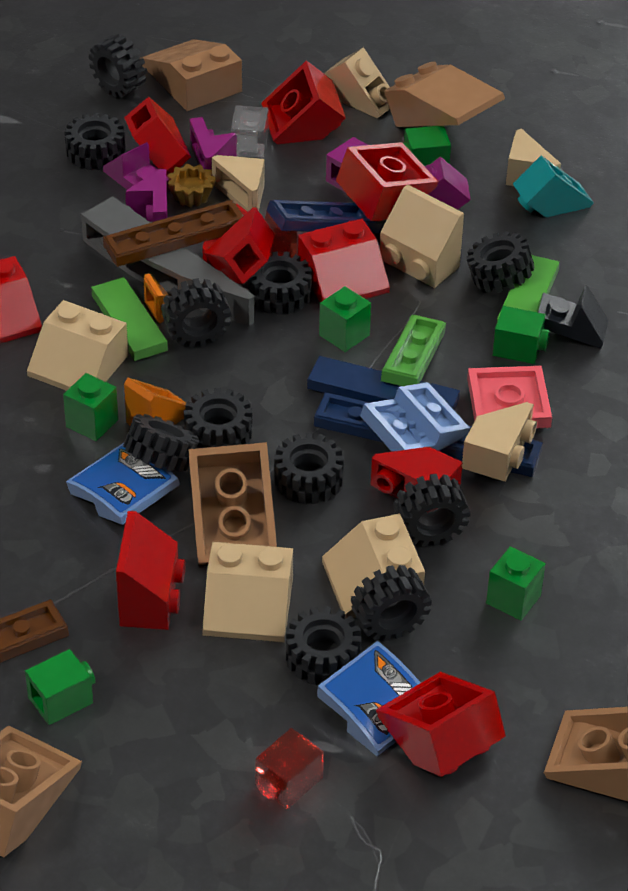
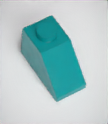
(550, 190)

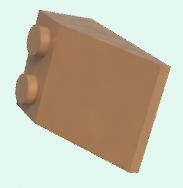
(196, 72)
(439, 97)
(231, 497)
(592, 751)
(30, 784)

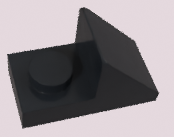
(576, 321)

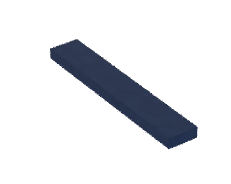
(343, 416)

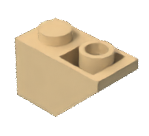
(360, 83)
(498, 441)

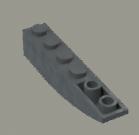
(167, 268)

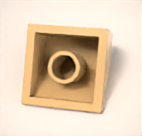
(422, 237)
(77, 343)
(365, 550)
(248, 591)

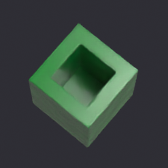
(428, 143)
(345, 319)
(520, 335)
(91, 406)
(515, 583)
(60, 686)

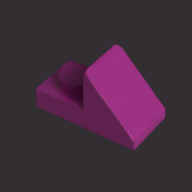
(207, 145)
(131, 167)
(149, 196)

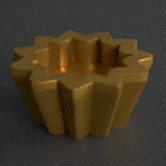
(191, 184)

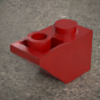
(157, 128)
(243, 247)
(395, 469)

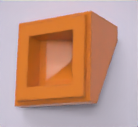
(154, 296)

